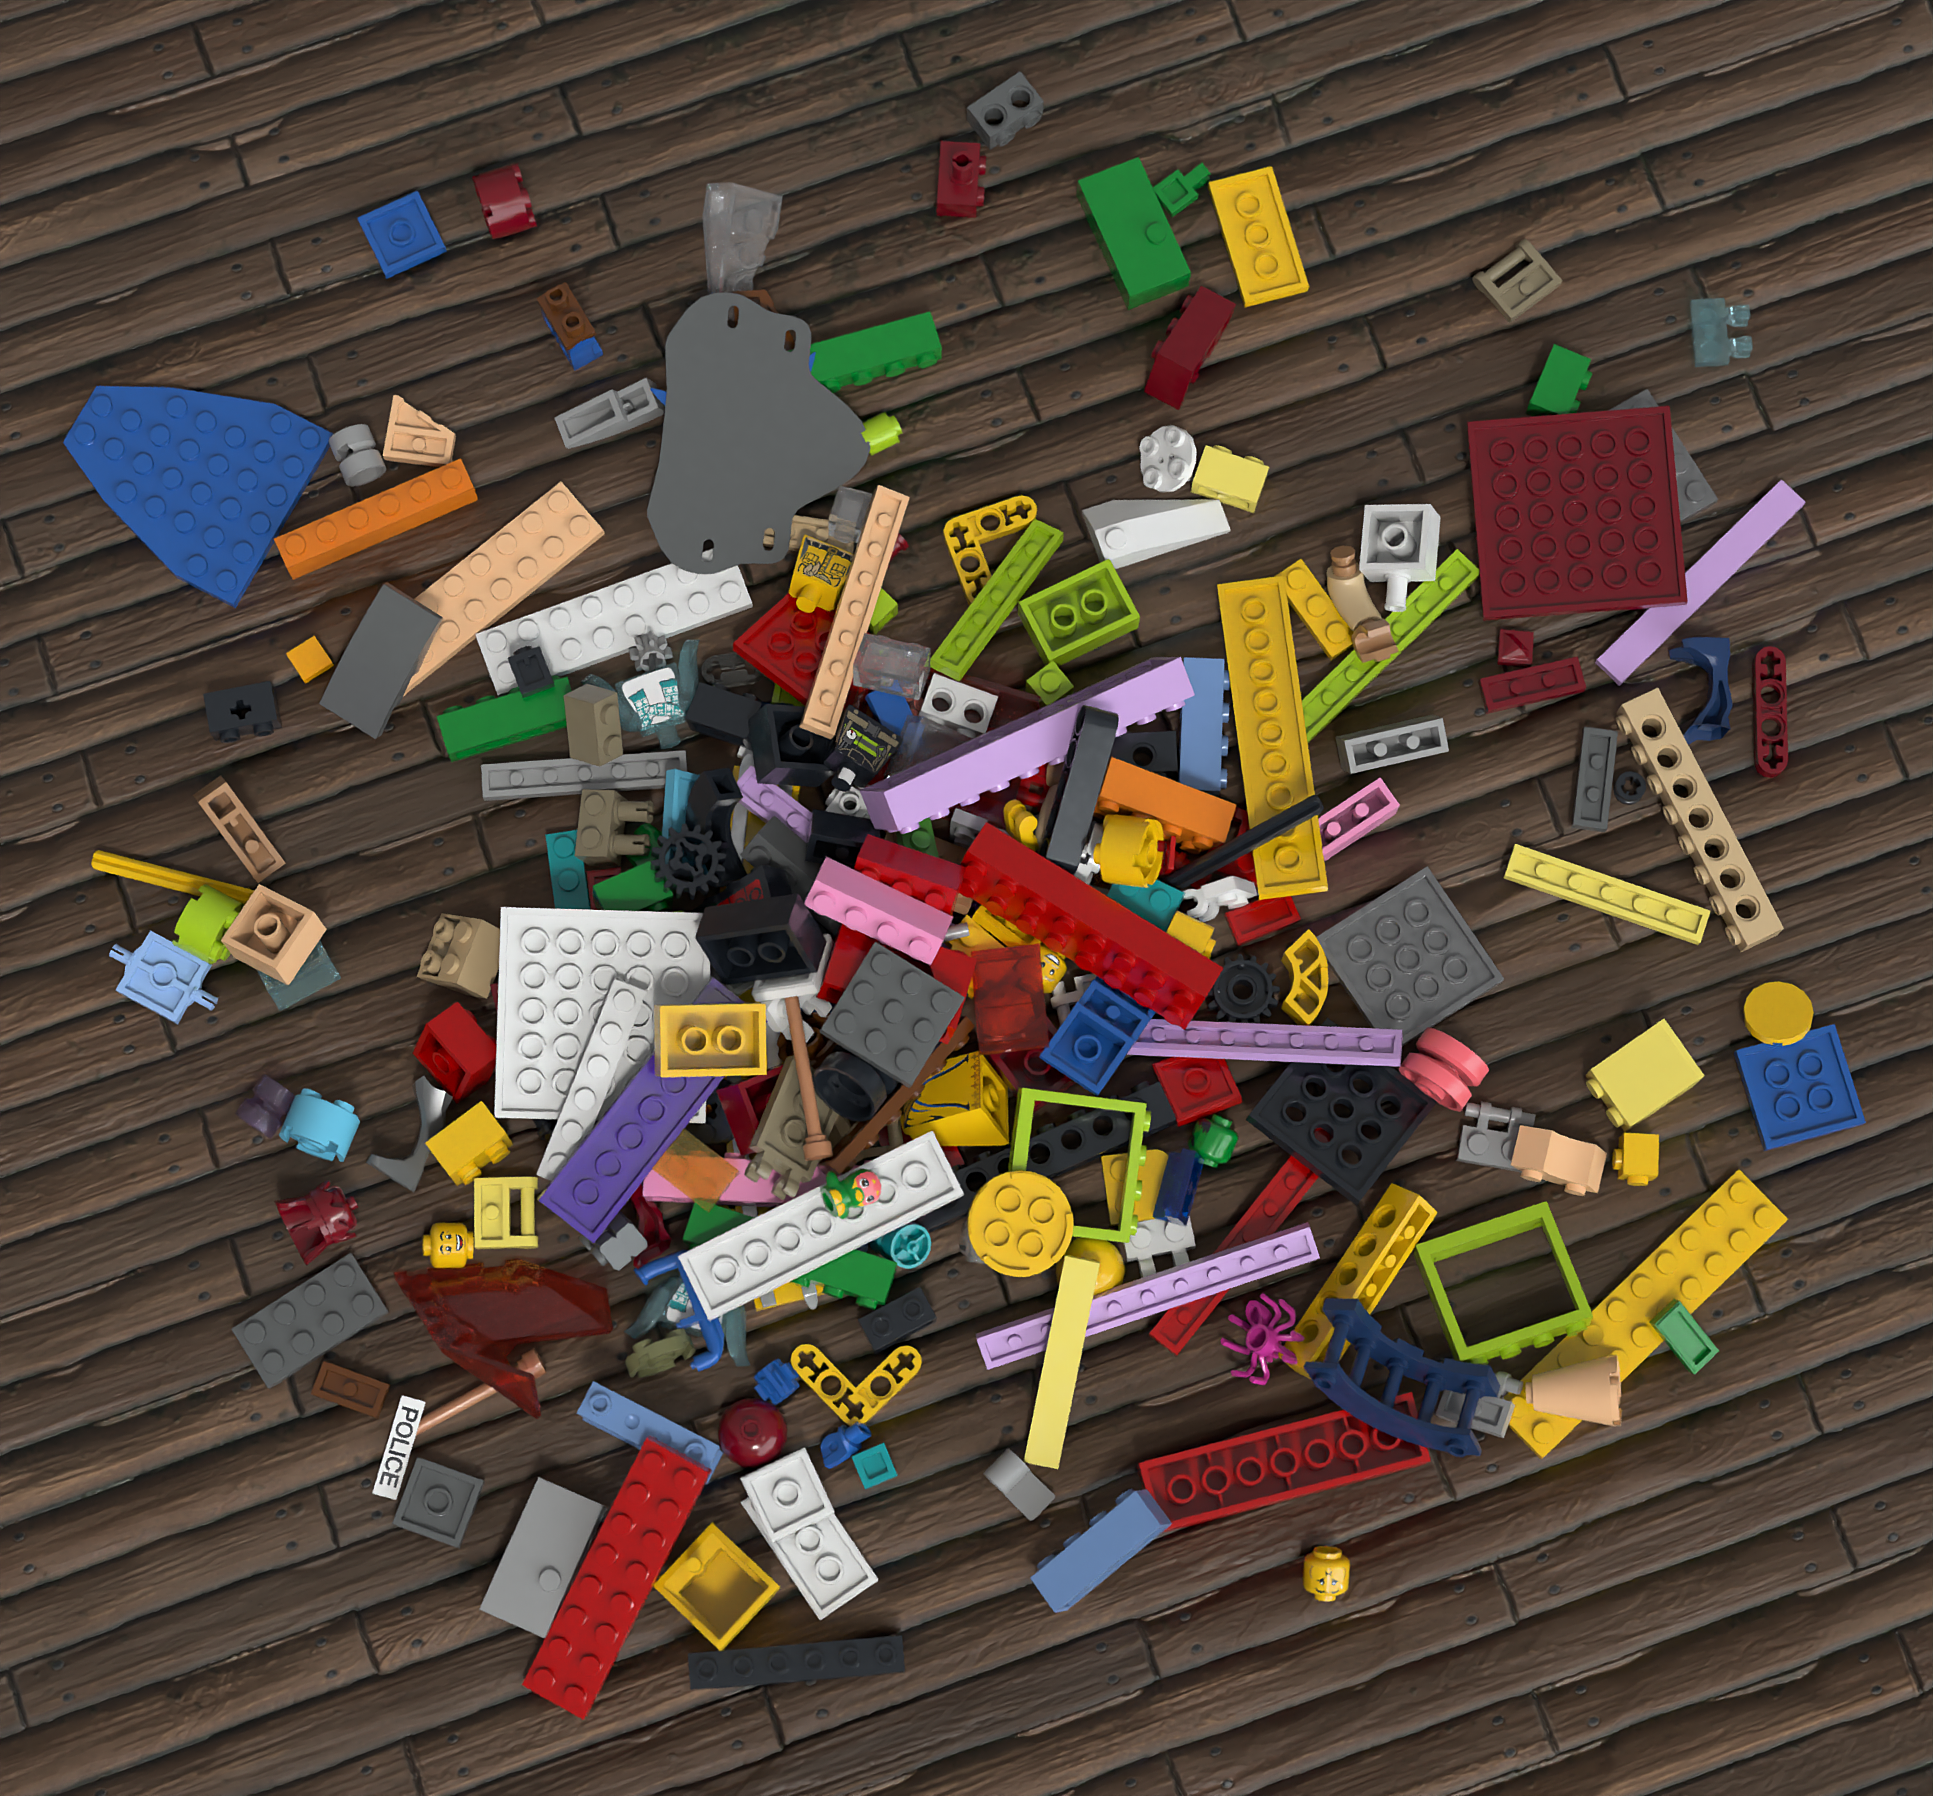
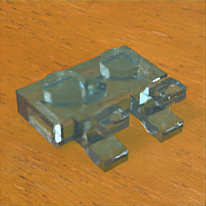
(1709, 332)

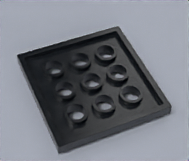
(1345, 1133)

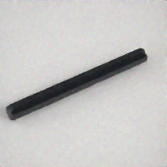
(1245, 843)

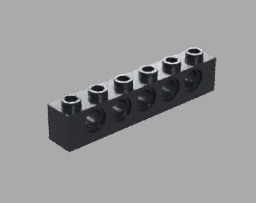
(796, 1663)

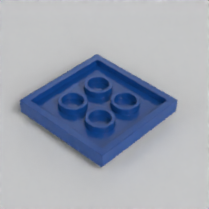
(1799, 1088)

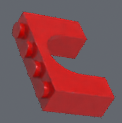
(851, 947)

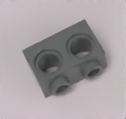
(999, 105)

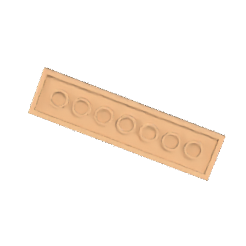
(505, 572)

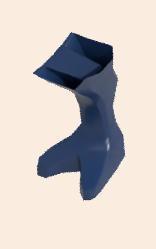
(1713, 657)

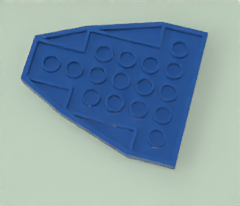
(198, 476)

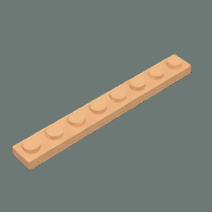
(854, 612)

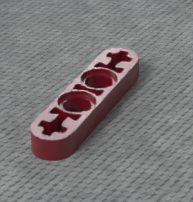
(1764, 711)

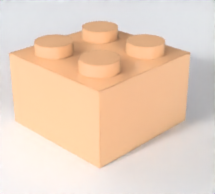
(273, 934)

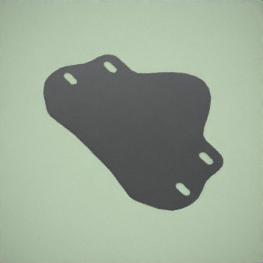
(744, 436)

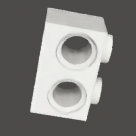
(960, 698)

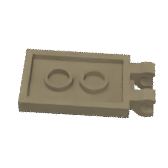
(783, 1134)

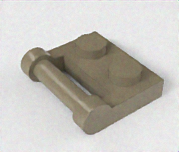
(1524, 288)

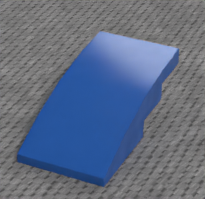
(1097, 1035)

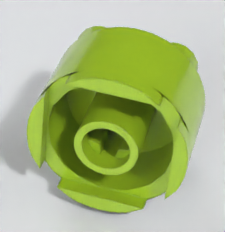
(205, 924)

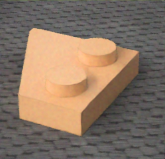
(416, 438)

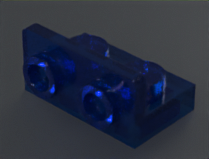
(1178, 1187)

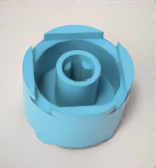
(320, 1126)

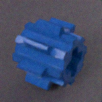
(776, 1381)

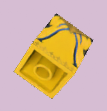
(961, 1105)

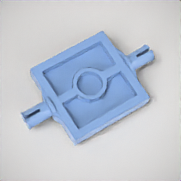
(163, 977)

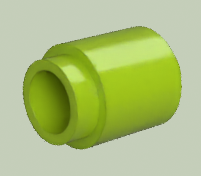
(881, 432)

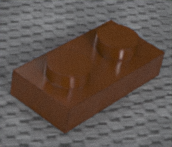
(350, 1389)

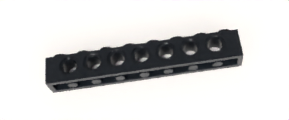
(1060, 1159)

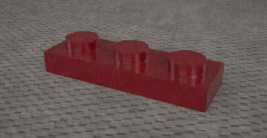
(1532, 685)

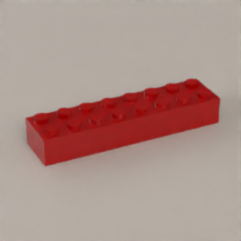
(1087, 926)
(1276, 1466)

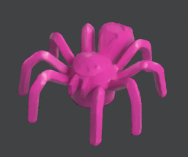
(1263, 1337)

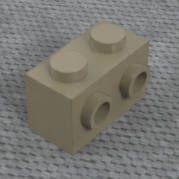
(593, 725)

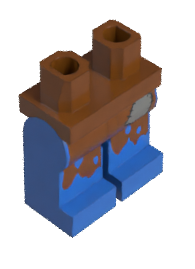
(569, 326)

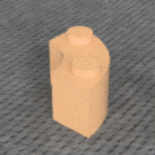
(1558, 1160)

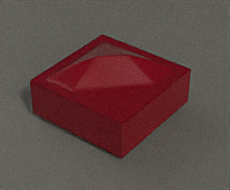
(1515, 648)

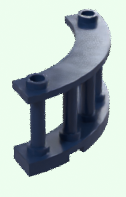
(1400, 1358)

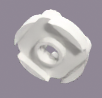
(1086, 862)

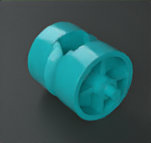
(905, 1245)

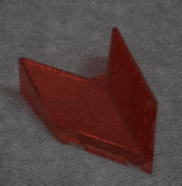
(487, 1311)

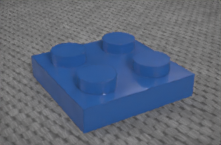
(402, 234)

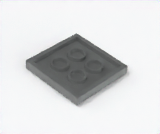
(892, 1015)

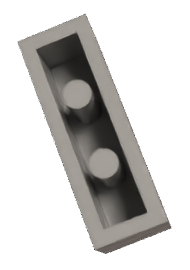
(1392, 744)

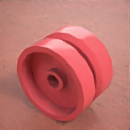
(1444, 1069)

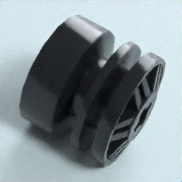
(851, 1085)

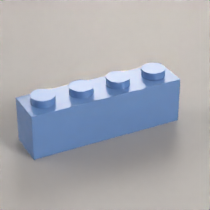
(1201, 726)
(1100, 1550)

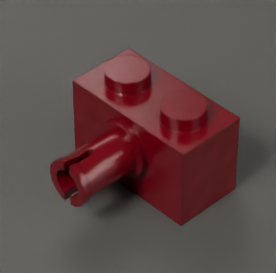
(958, 179)

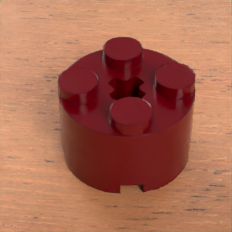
(504, 201)

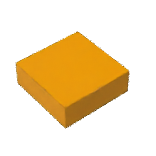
(309, 659)

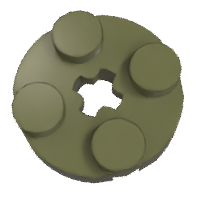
(659, 1356)

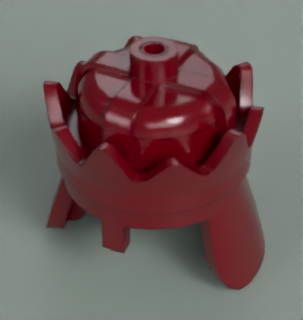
(318, 1219)

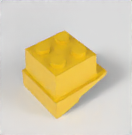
(716, 1586)

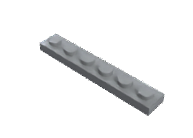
(571, 776)

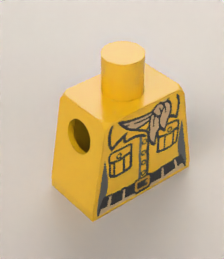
(819, 575)

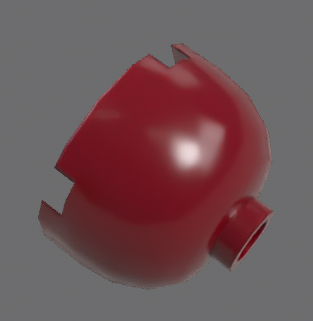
(752, 1433)

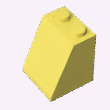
(1643, 1076)

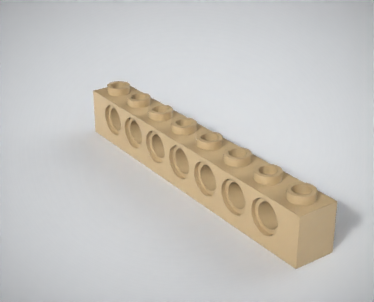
(1748, 891)

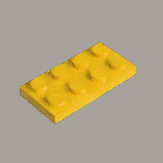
(1258, 236)

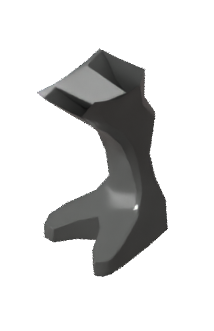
(432, 1112)

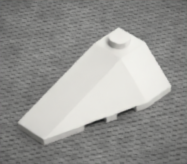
(1147, 528)

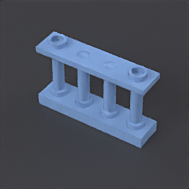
(635, 1423)

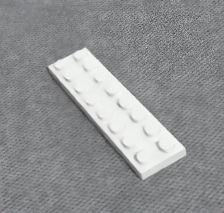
(610, 618)
(806, 1235)

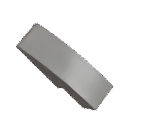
(610, 414)

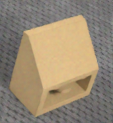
(462, 955)

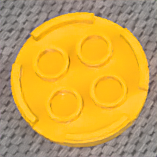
(1020, 1223)

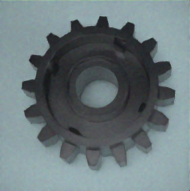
(1256, 979)

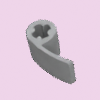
(1019, 1484)

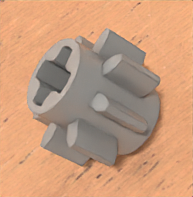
(650, 644)

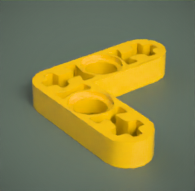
(977, 535)
(862, 1392)

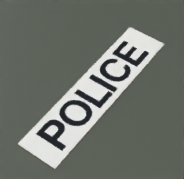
(398, 1447)

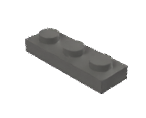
(1594, 779)

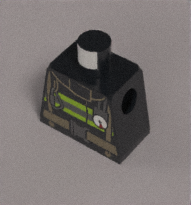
(858, 749)

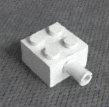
(1399, 548)

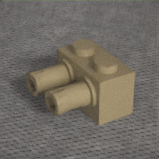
(602, 828)

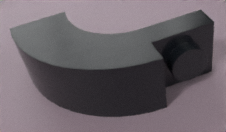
(711, 807)

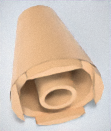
(1580, 1391)

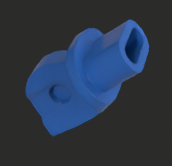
(841, 1445)

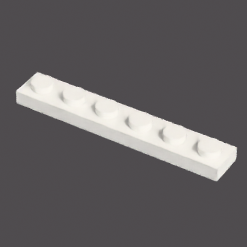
(593, 1075)

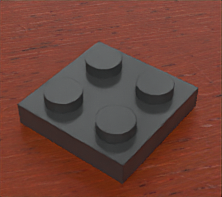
(438, 1502)

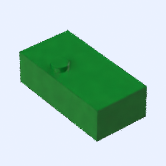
(1133, 233)

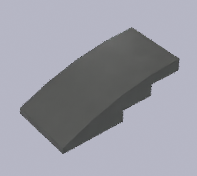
(381, 660)

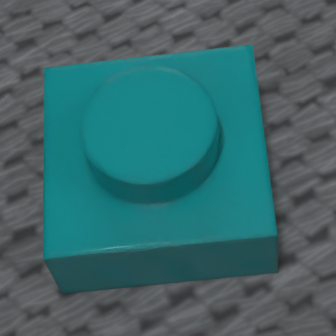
(874, 1466)

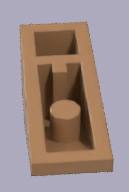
(239, 829)

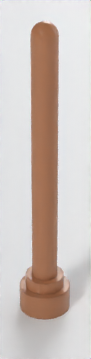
(816, 1144)
(530, 1363)

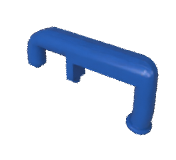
(710, 1330)

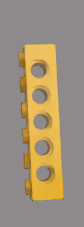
(1364, 1268)

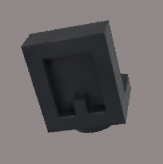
(530, 670)

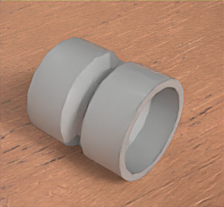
(357, 455)

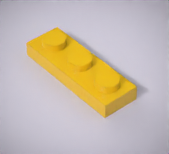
(1316, 610)

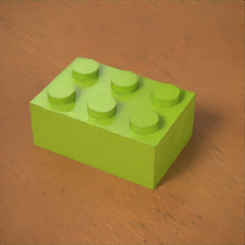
(1078, 614)

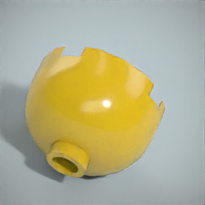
(1111, 1266)

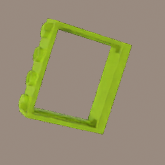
(1136, 1151)
(1481, 1235)

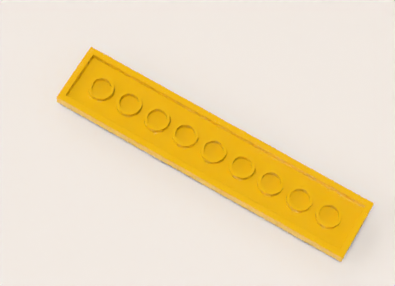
(1271, 732)
(1683, 1268)

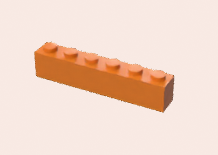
(376, 519)

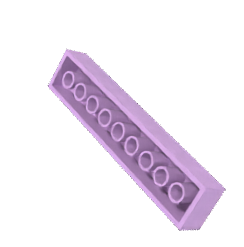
(1021, 746)

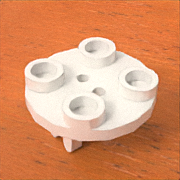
(1171, 472)

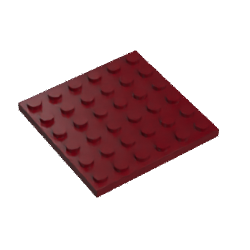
(1576, 513)

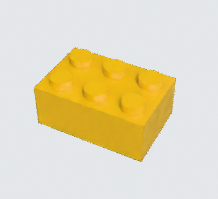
(710, 1039)

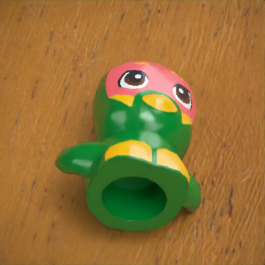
(854, 1191)

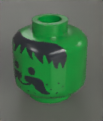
(1213, 1140)

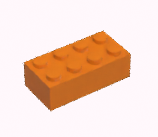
(1184, 812)

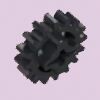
(694, 874)

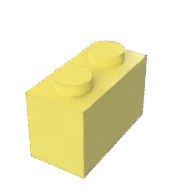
(1230, 478)

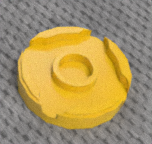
(1778, 1013)

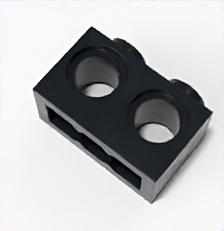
(897, 1320)

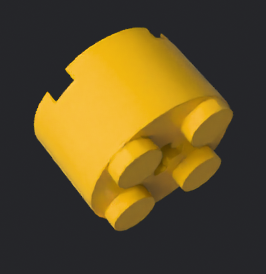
(1129, 850)

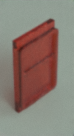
(1010, 999)

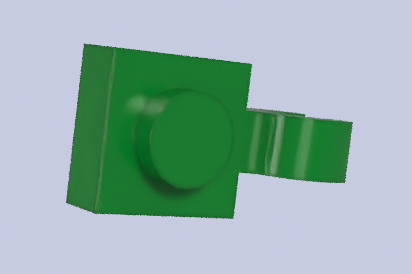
(1179, 191)

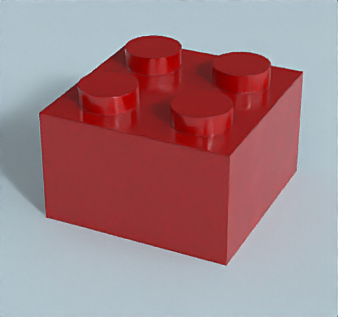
(457, 1052)

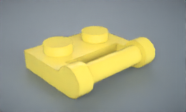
(493, 1213)

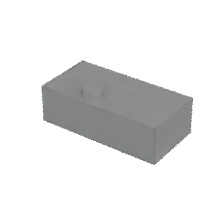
(543, 1557)

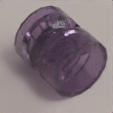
(266, 1106)

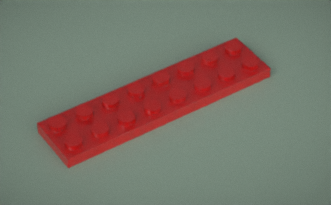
(616, 1577)

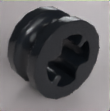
(1639, 792)

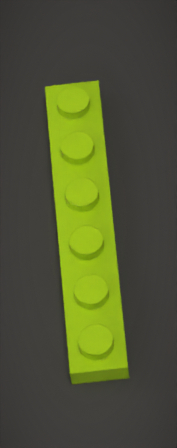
(996, 600)

